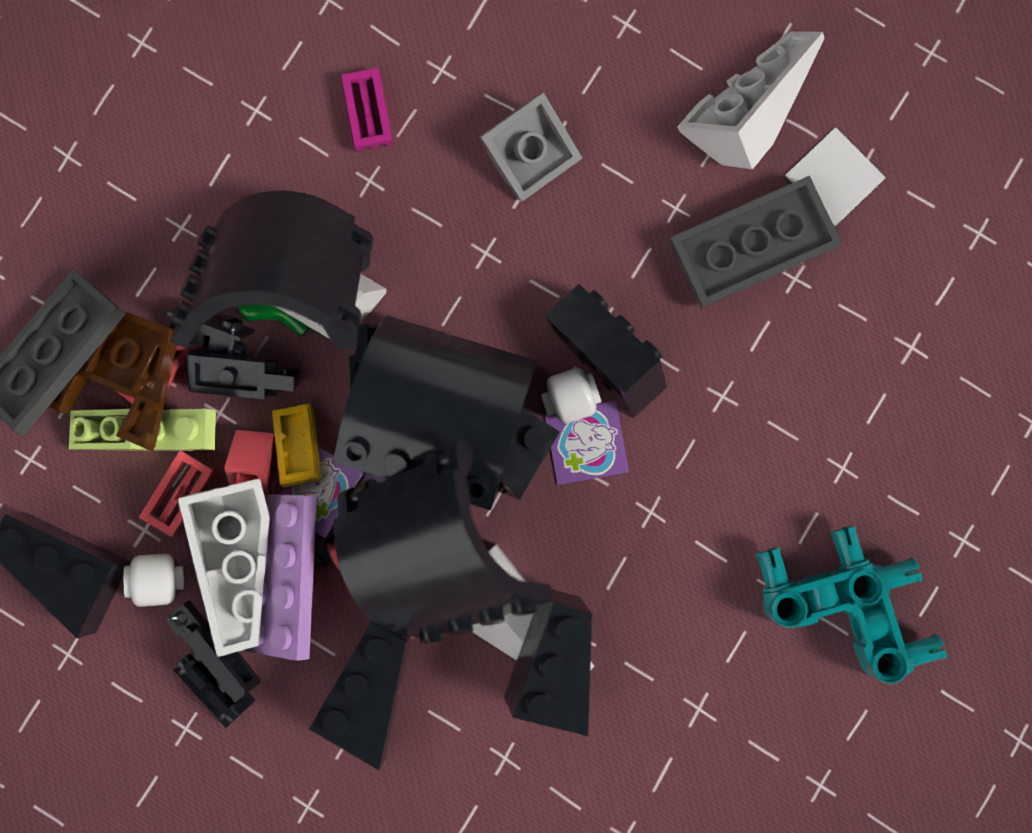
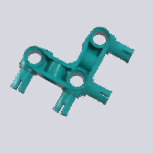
(869, 613)

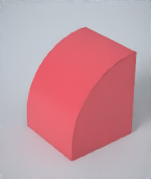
(251, 457)

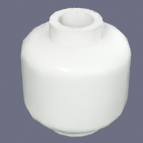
(571, 395)
(152, 580)

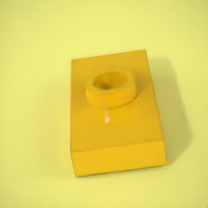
(296, 445)

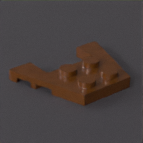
(134, 362)

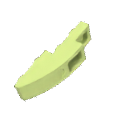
(177, 431)

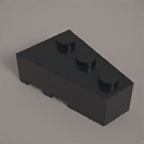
(609, 347)
(554, 667)
(365, 696)

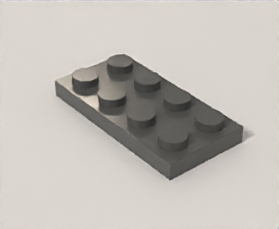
(755, 242)
(53, 349)

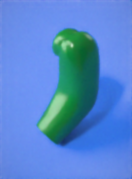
(264, 312)

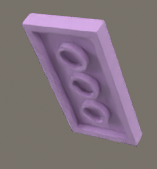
(288, 578)

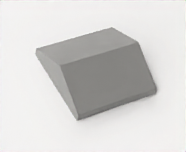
(530, 147)

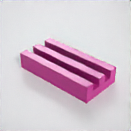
(373, 140)

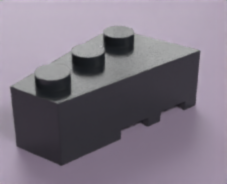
(527, 451)
(61, 571)

